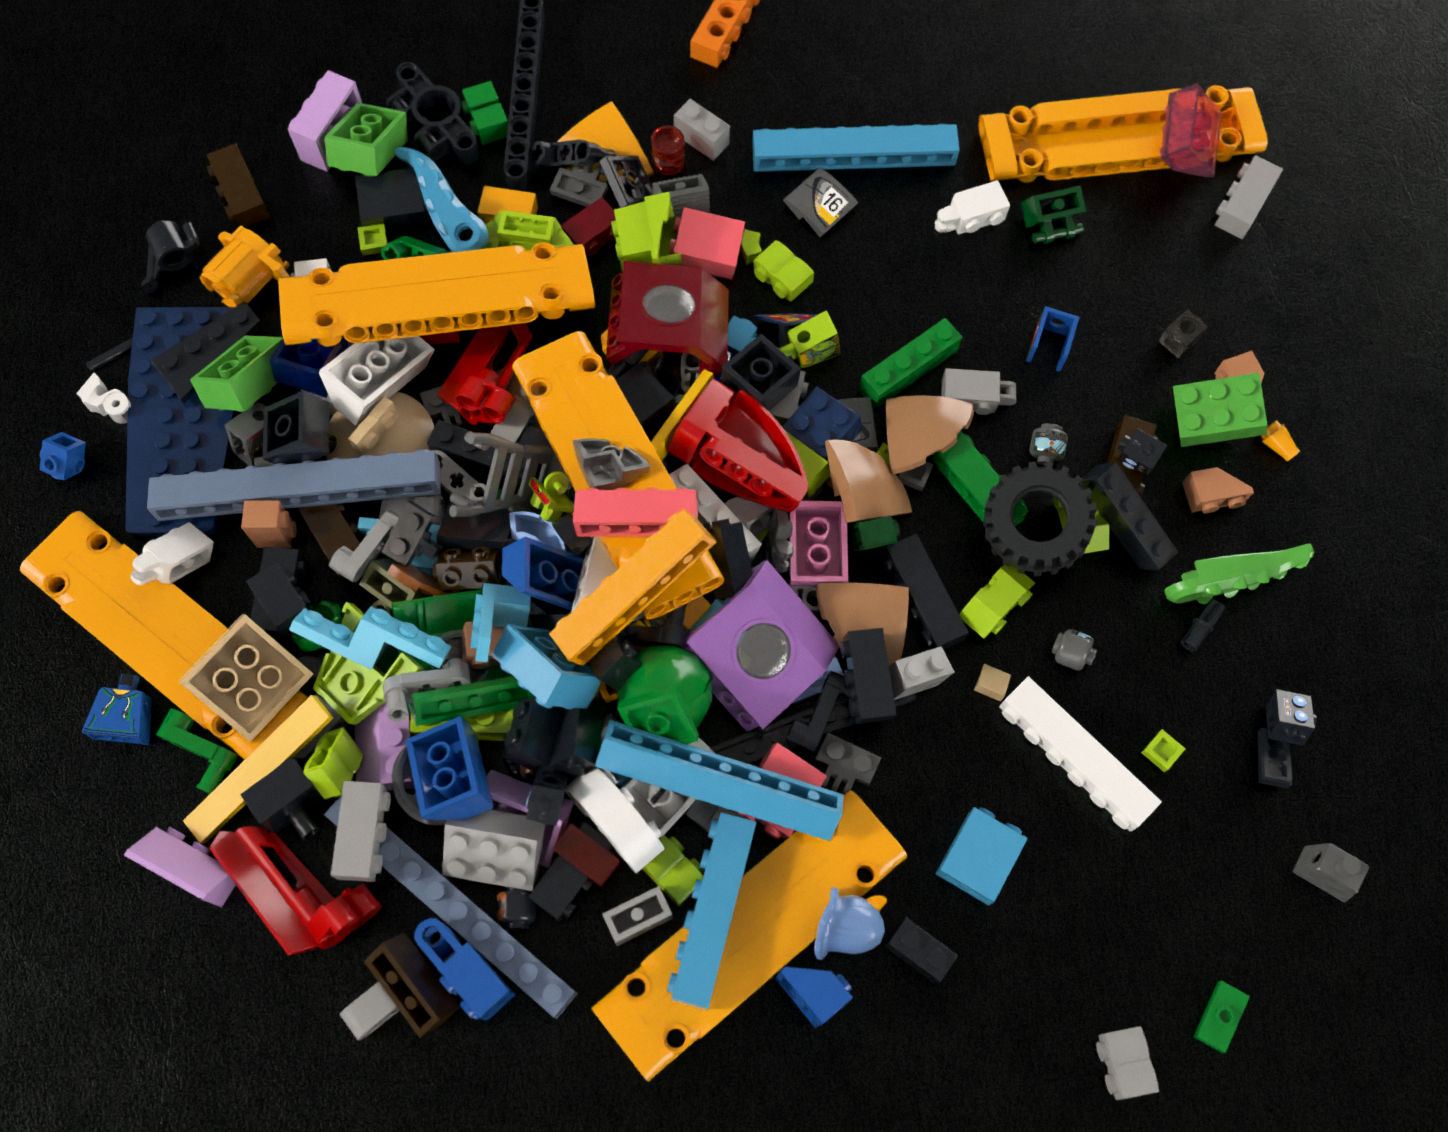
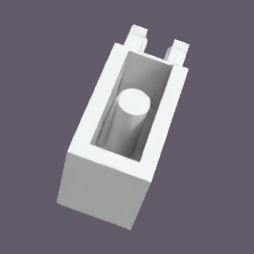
(974, 209)
(172, 556)

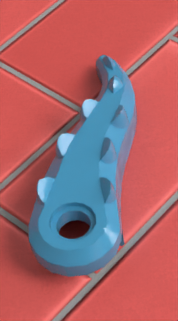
(442, 204)

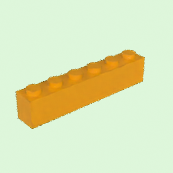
(632, 587)

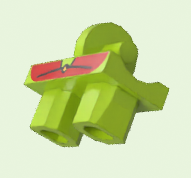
(551, 496)

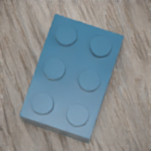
(544, 669)

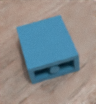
(982, 855)

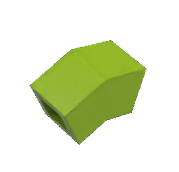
(750, 246)

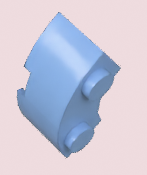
(536, 528)

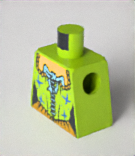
(813, 341)

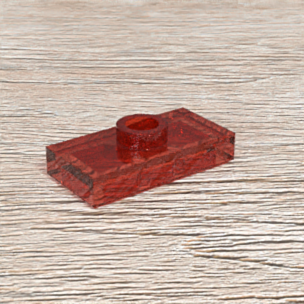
(586, 855)

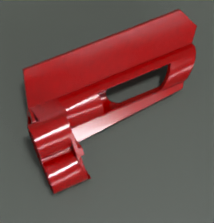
(473, 384)
(296, 917)

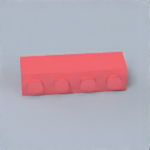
(628, 511)

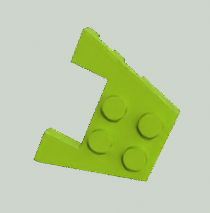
(352, 687)

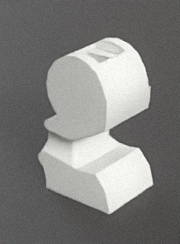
(99, 400)

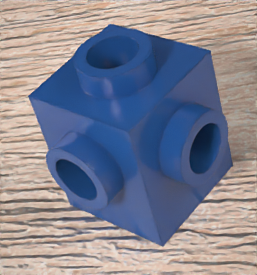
(62, 456)

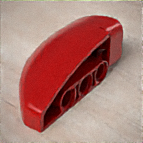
(740, 448)

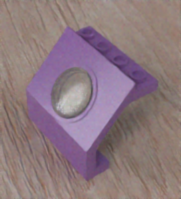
(762, 648)

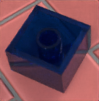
(300, 364)

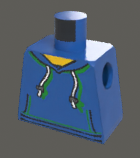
(120, 713)

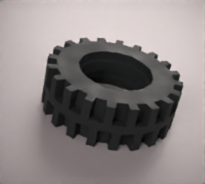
(1030, 554)

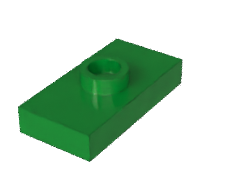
(1221, 1016)

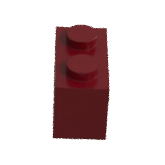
(591, 227)

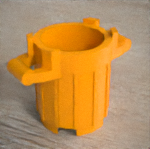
(242, 267)

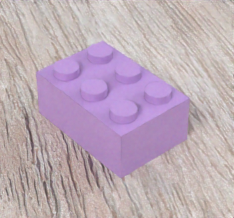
(319, 115)

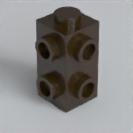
(467, 569)

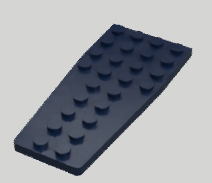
(161, 429)

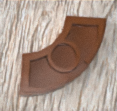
(416, 580)

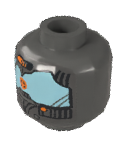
(1048, 443)
(1074, 649)

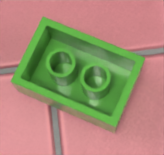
(366, 139)
(238, 375)
(1220, 410)

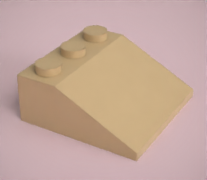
(246, 677)

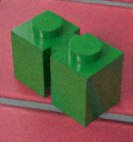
(486, 114)

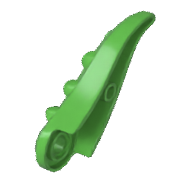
(1236, 572)

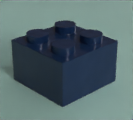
(821, 420)

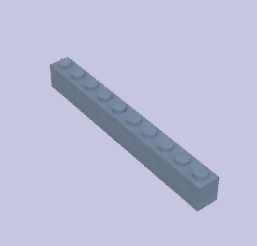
(295, 484)
(471, 922)

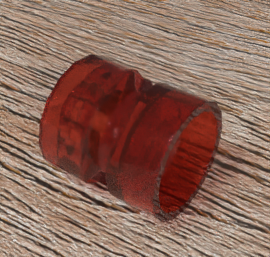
(668, 150)

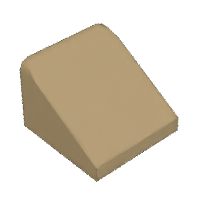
(992, 682)

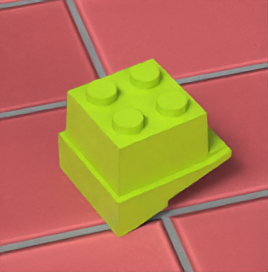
(646, 231)

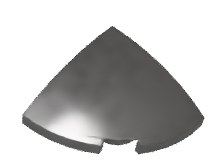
(607, 465)

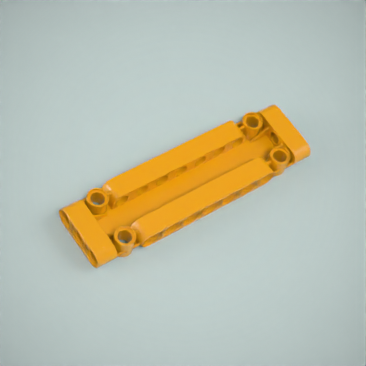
(1106, 135)
(434, 294)
(593, 406)
(145, 625)
(769, 926)

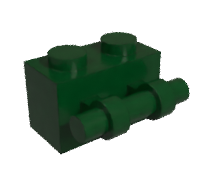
(1054, 207)

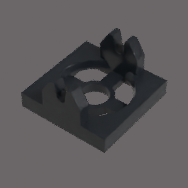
(630, 166)

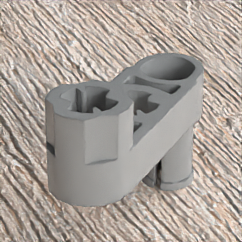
(450, 469)
(354, 564)
(399, 688)

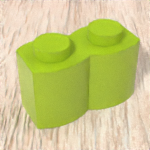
(783, 271)
(333, 762)
(674, 871)

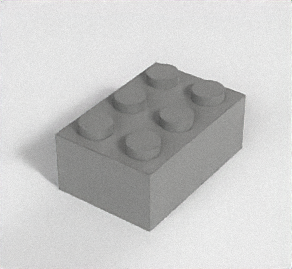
(494, 849)

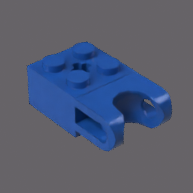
(464, 970)

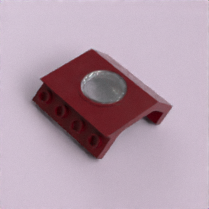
(668, 311)

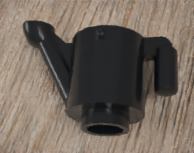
(168, 250)

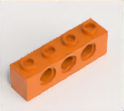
(720, 29)

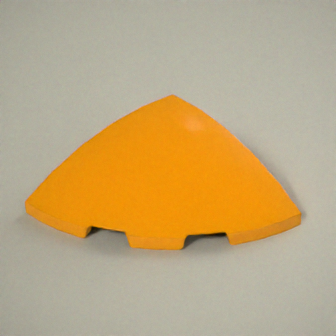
(610, 132)

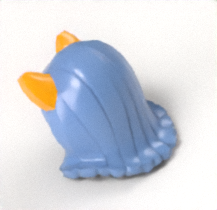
(850, 925)

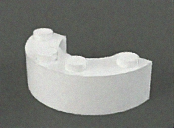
(615, 816)

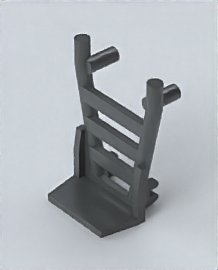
(519, 502)

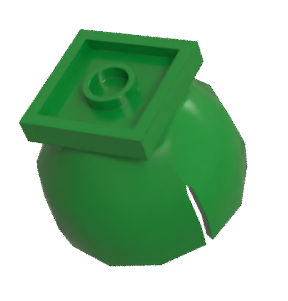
(667, 693)

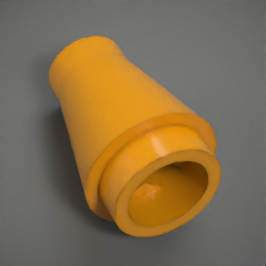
(1280, 441)

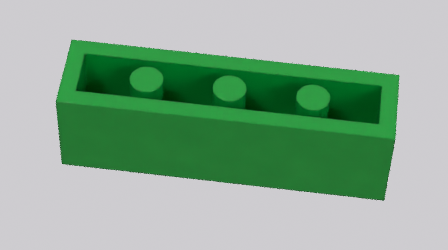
(910, 363)
(972, 476)

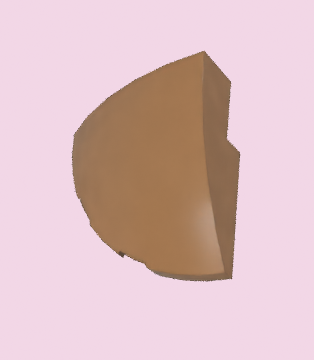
(923, 426)
(864, 482)
(866, 607)

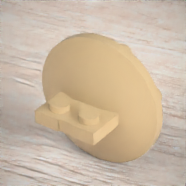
(392, 426)

